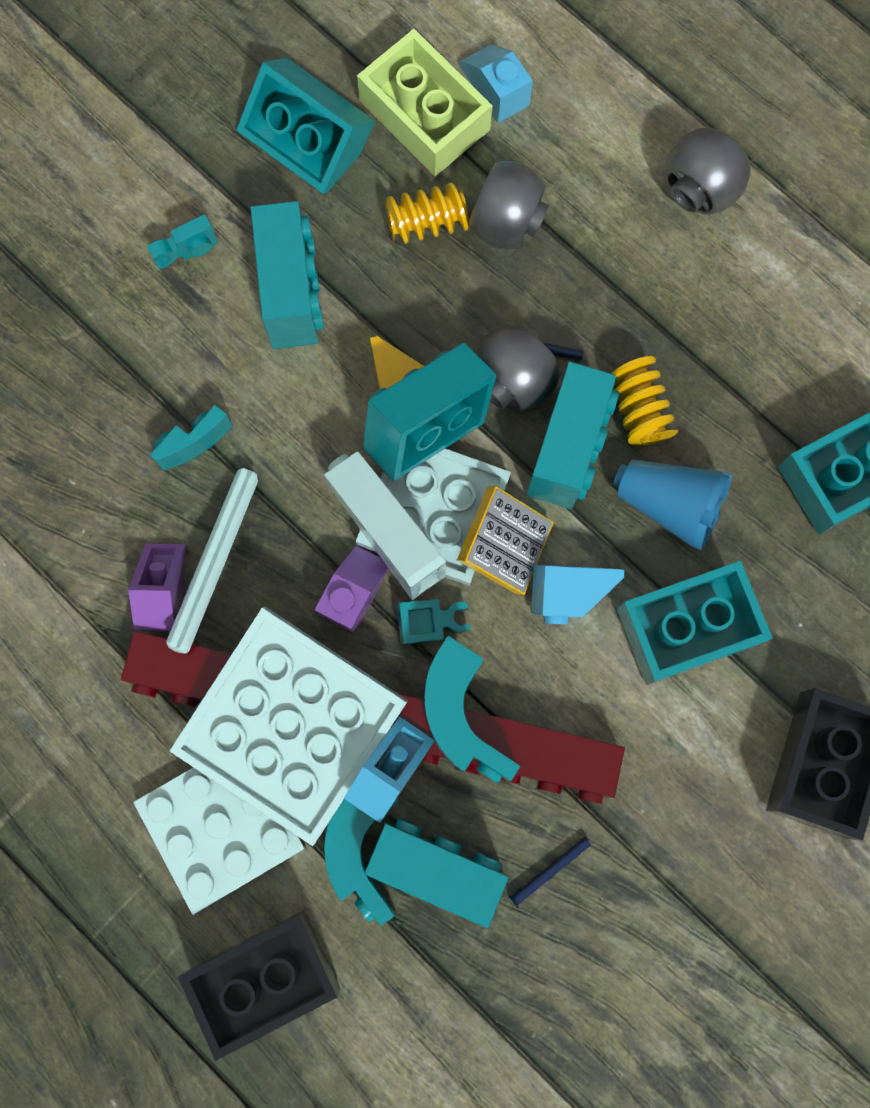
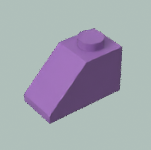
(157, 587)
(352, 590)

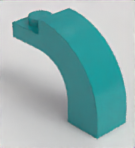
(444, 708)
(346, 864)

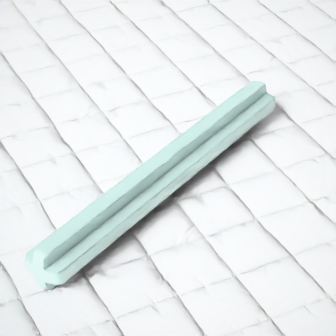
(212, 561)

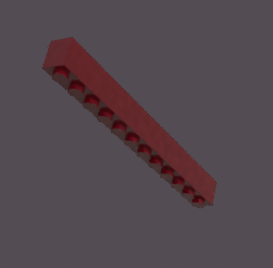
(542, 753)

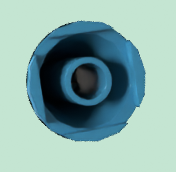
(675, 497)

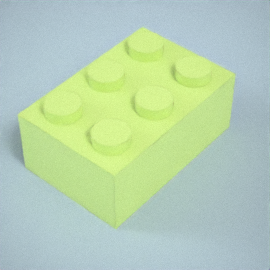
(424, 102)

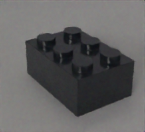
(825, 766)
(259, 985)

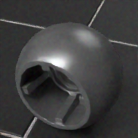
(707, 171)
(509, 205)
(523, 367)

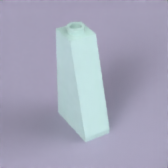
(386, 524)

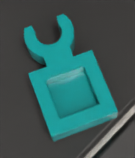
(187, 240)
(425, 621)

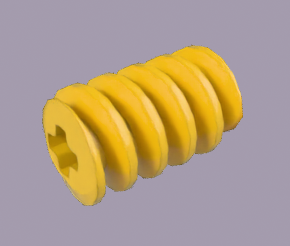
(427, 212)
(640, 402)

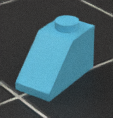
(499, 79)
(570, 590)
(389, 769)

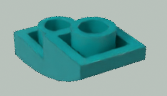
(178, 447)

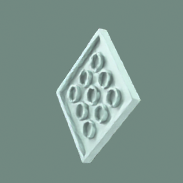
(288, 725)

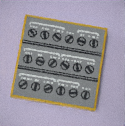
(505, 540)

